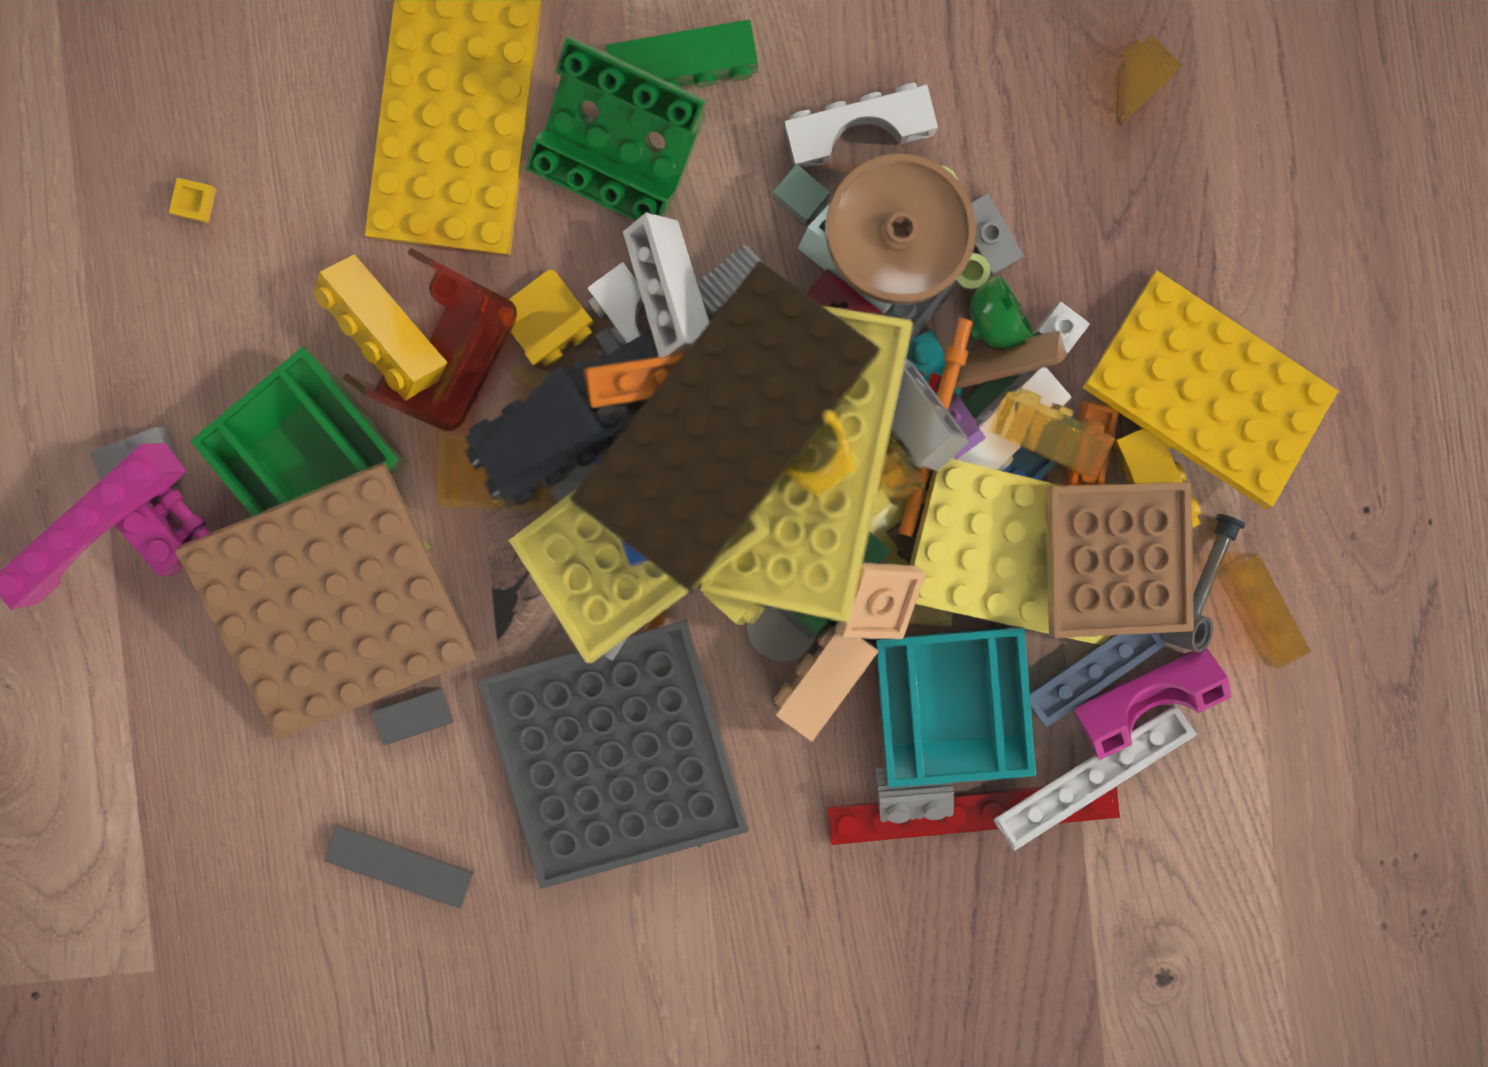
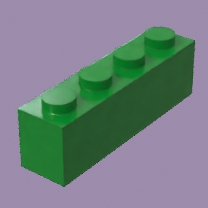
(694, 55)

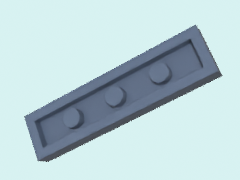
(1091, 674)

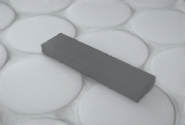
(399, 866)

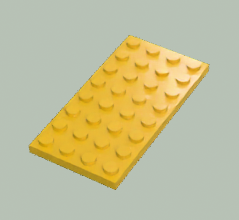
(453, 123)

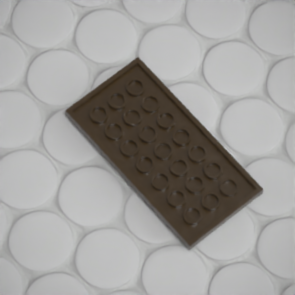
(725, 426)

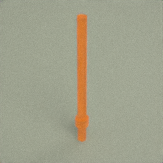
(954, 357)

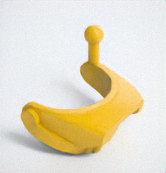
(835, 471)

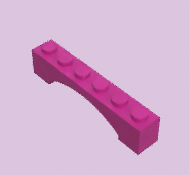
(128, 486)

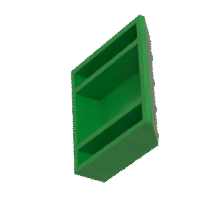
(293, 436)

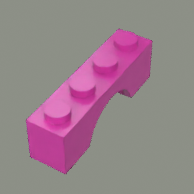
(1189, 681)

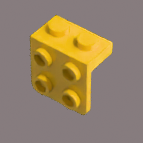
(549, 319)

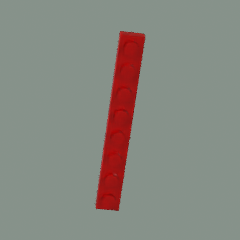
(970, 814)

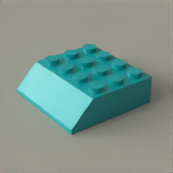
(955, 706)

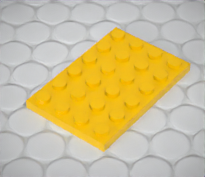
(1211, 390)

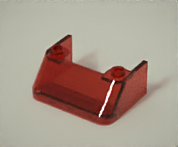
(466, 337)

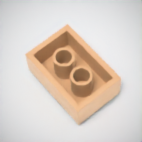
(822, 681)

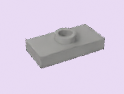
(993, 236)

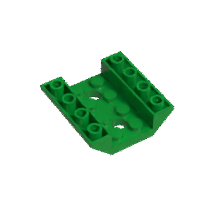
(611, 154)

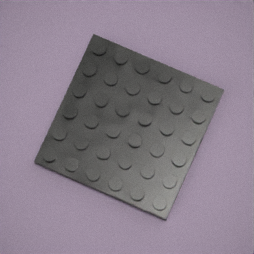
(614, 756)

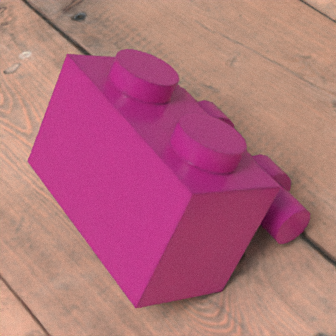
(158, 535)

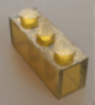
(1052, 432)
(1262, 610)

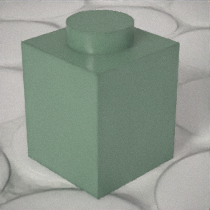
(801, 195)

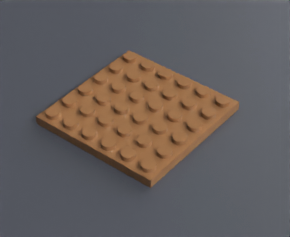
(328, 601)

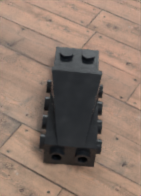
(551, 430)

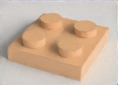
(883, 601)

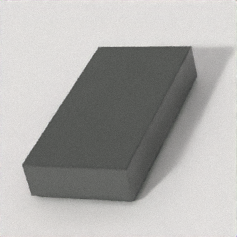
(413, 716)

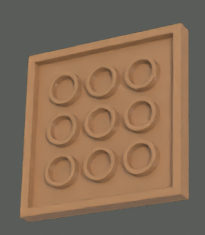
(1119, 559)

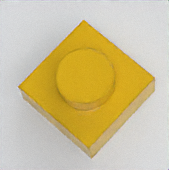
(192, 200)

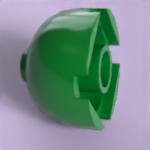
(998, 315)

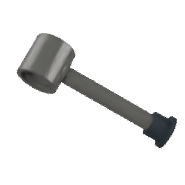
(1199, 639)

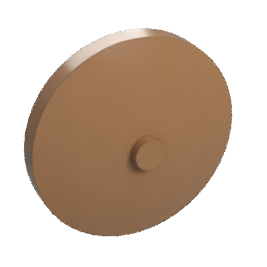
(900, 229)

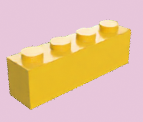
(379, 327)

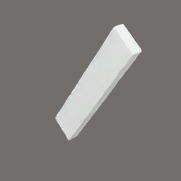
(1093, 779)

